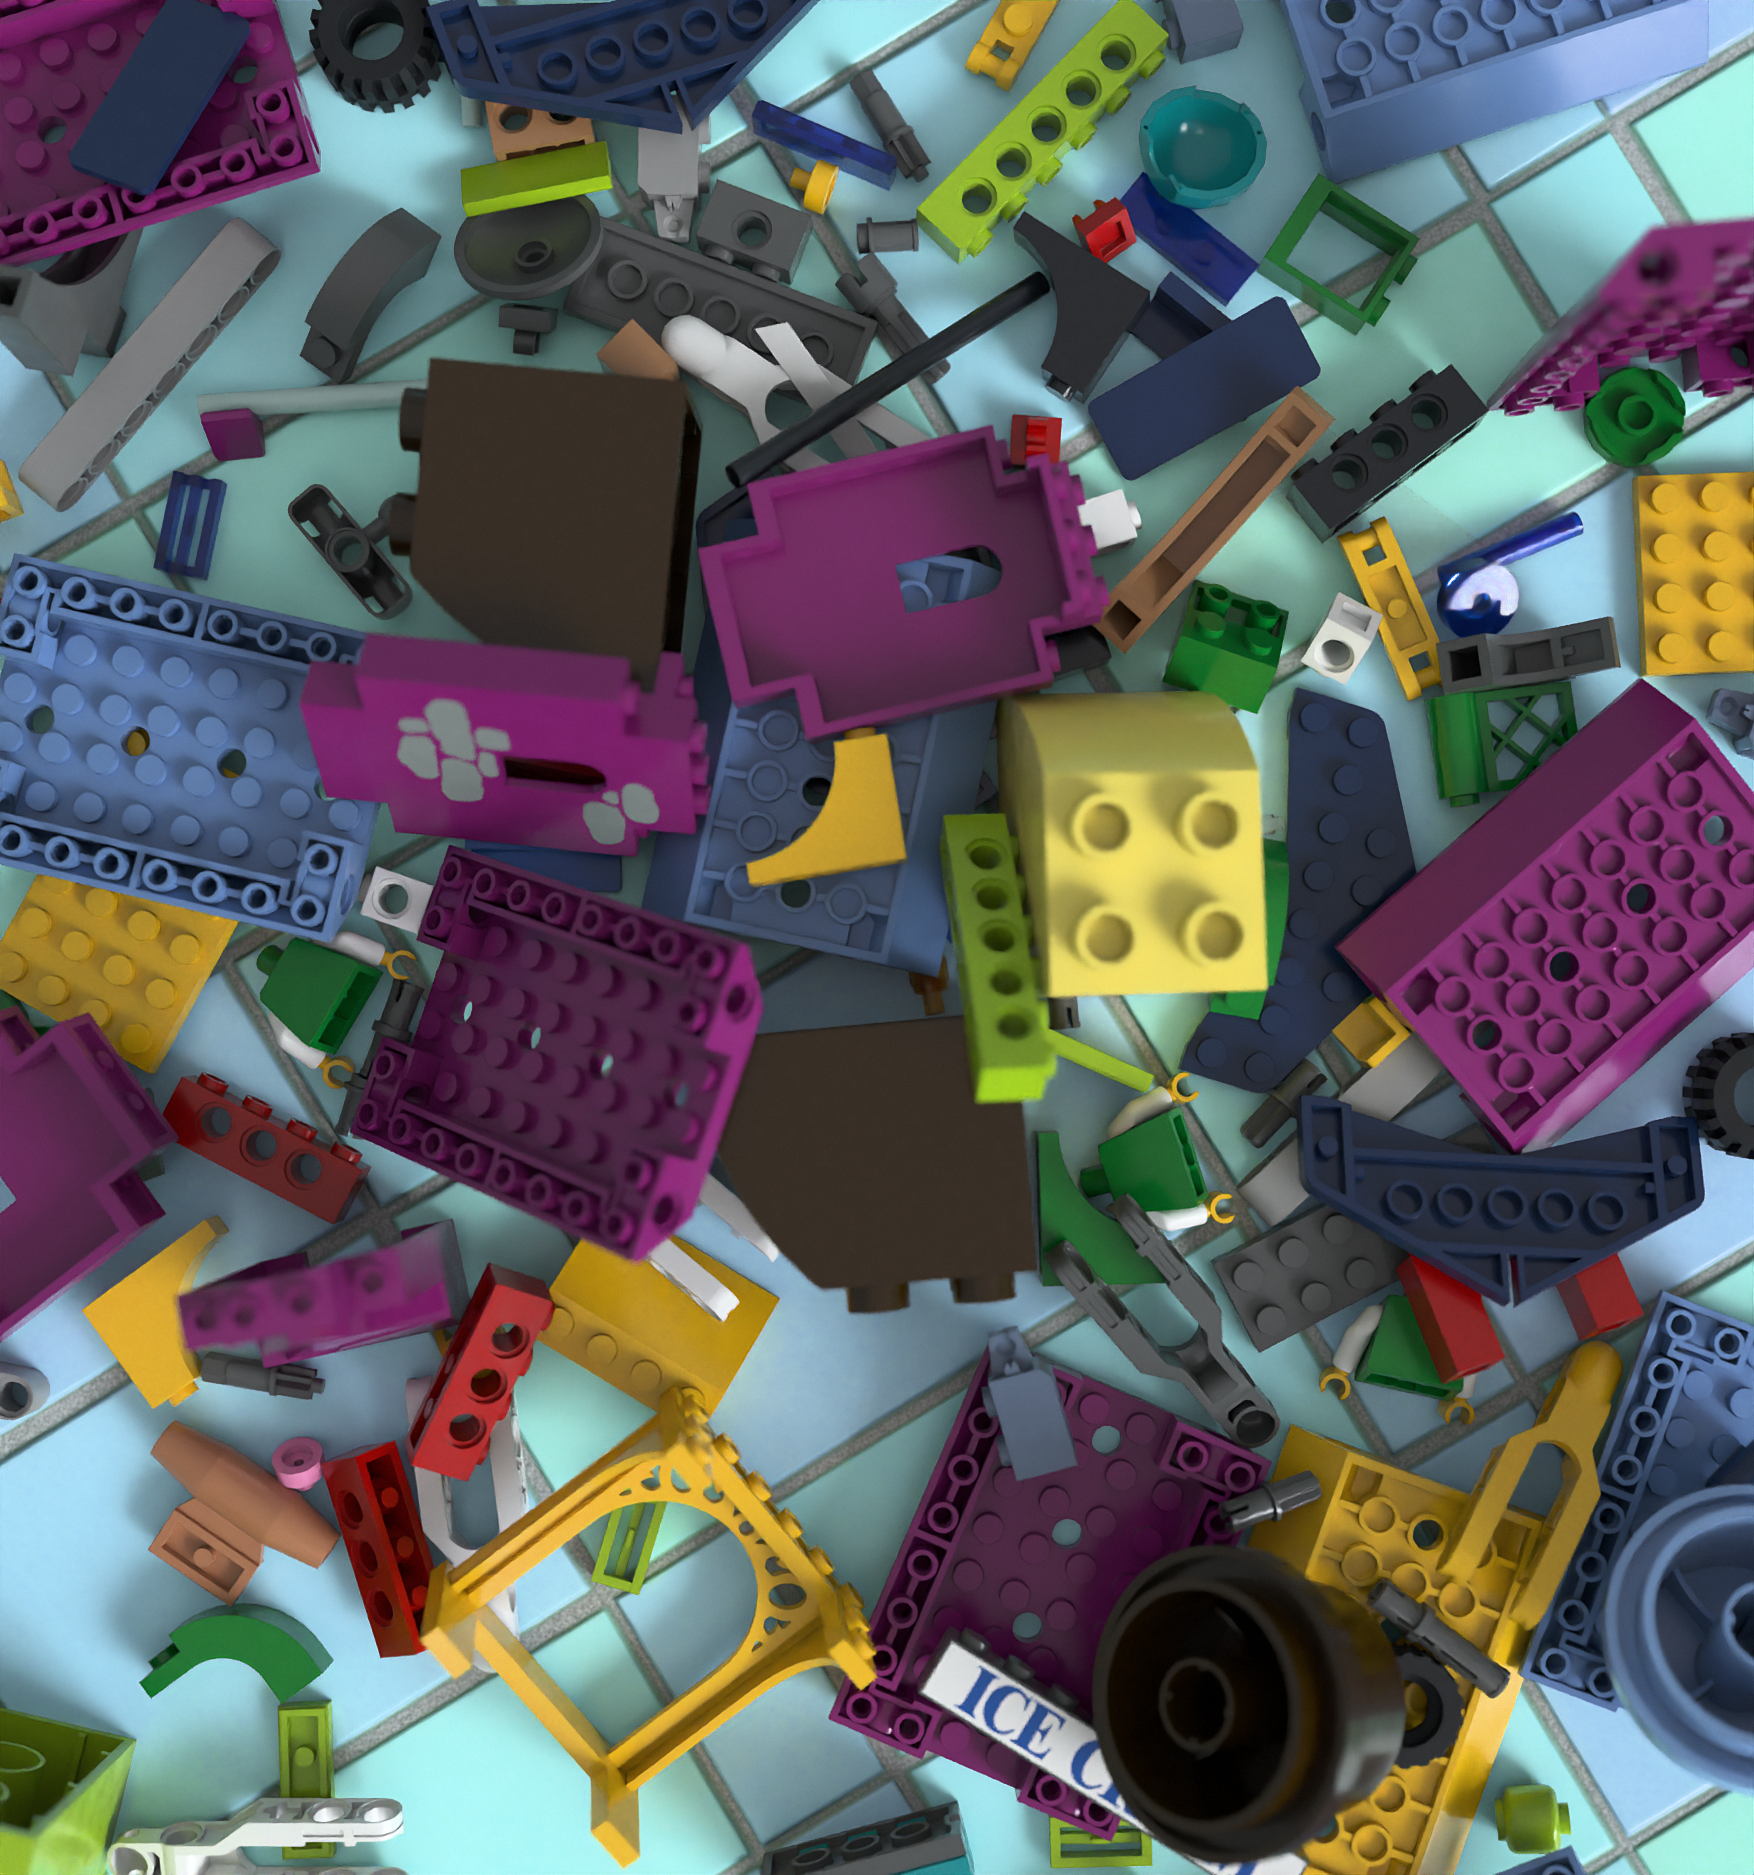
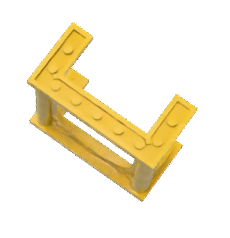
(817, 1630)

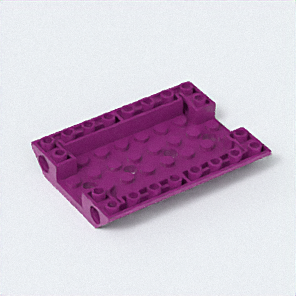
(58, 70)
(1666, 297)
(1554, 877)
(542, 1122)
(988, 1554)

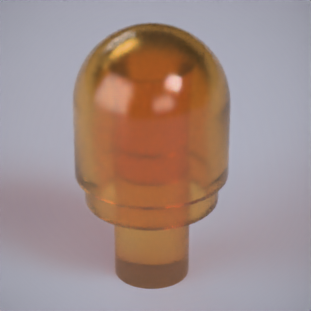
(931, 988)

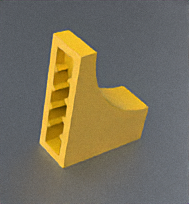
(857, 824)
(142, 1318)

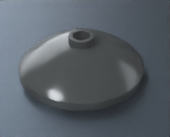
(529, 248)

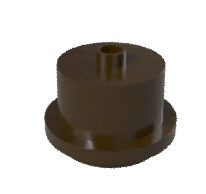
(1242, 1704)

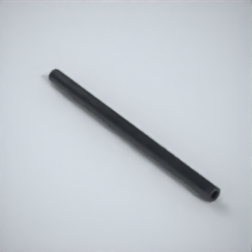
(886, 380)

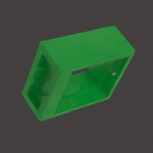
(1361, 220)

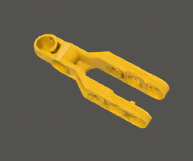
(1572, 1421)

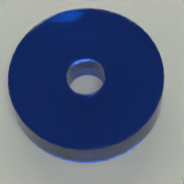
(1461, 588)

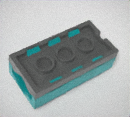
(910, 1844)

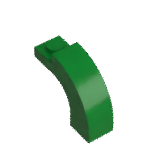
(1276, 890)
(254, 1634)

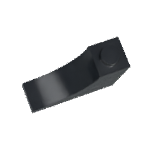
(1093, 309)

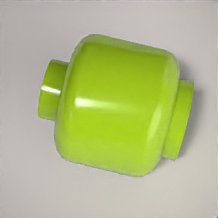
(1531, 1819)

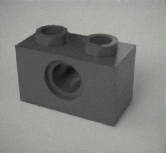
(737, 210)

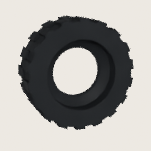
(1444, 1709)

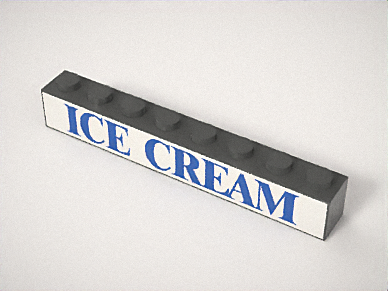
(1042, 1728)

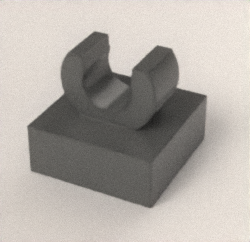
(528, 323)

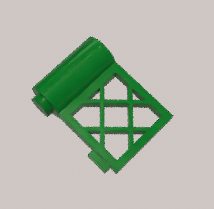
(1464, 744)

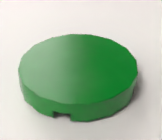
(1634, 417)

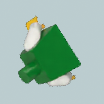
(319, 993)
(1155, 1162)
(1390, 1352)

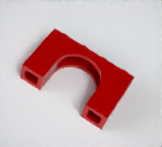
(1460, 1329)

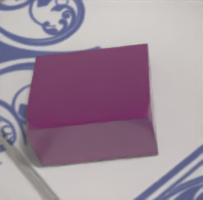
(234, 434)

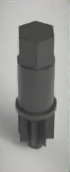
(890, 126)
(251, 1374)

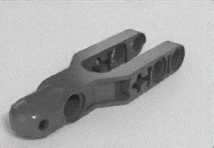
(1201, 1362)

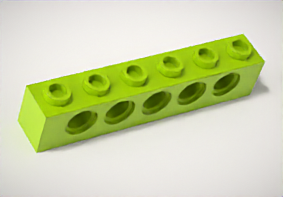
(1121, 32)
(994, 959)

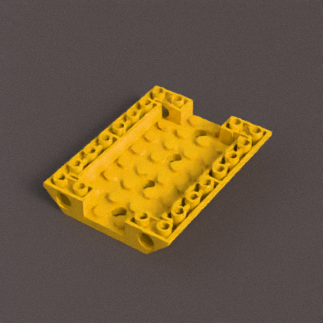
(1351, 1542)

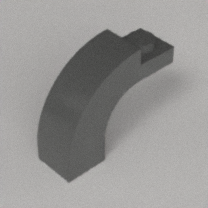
(361, 286)
(1527, 658)

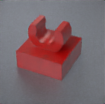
(1106, 230)
(1034, 437)

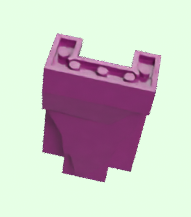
(332, 1307)

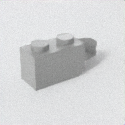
(674, 175)

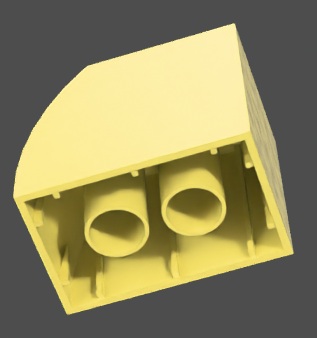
(1135, 840)

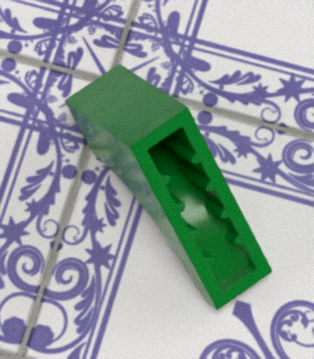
(1069, 1216)

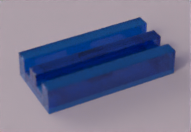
(171, 521)

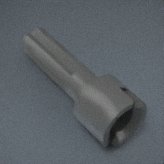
(878, 299)

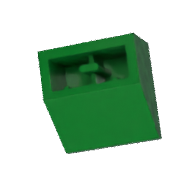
(1227, 646)

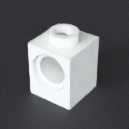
(1112, 521)
(1346, 622)
(374, 893)

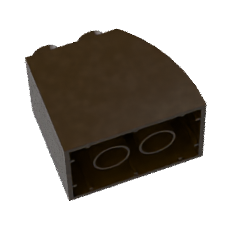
(553, 507)
(881, 1163)

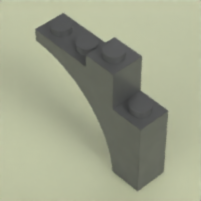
(68, 306)

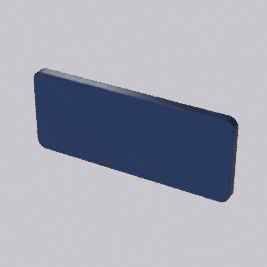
(159, 95)
(1204, 388)

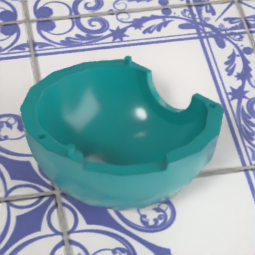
(1201, 147)

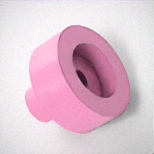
(298, 1463)

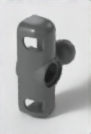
(373, 572)

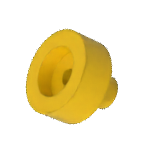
(816, 184)

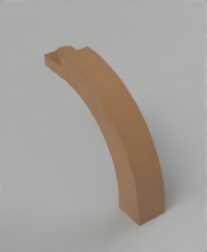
(1213, 519)

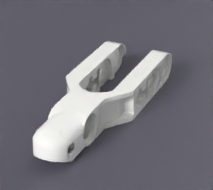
(748, 380)
(693, 1278)
(510, 1494)
(217, 1849)

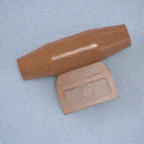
(232, 1515)

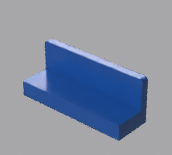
(577, 868)

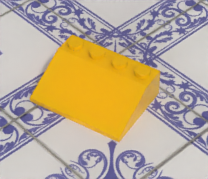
(646, 1332)

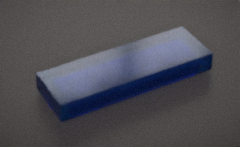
(824, 144)
(1188, 242)

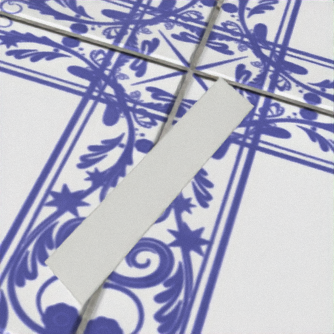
(813, 385)

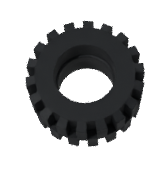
(381, 80)
(1714, 1094)

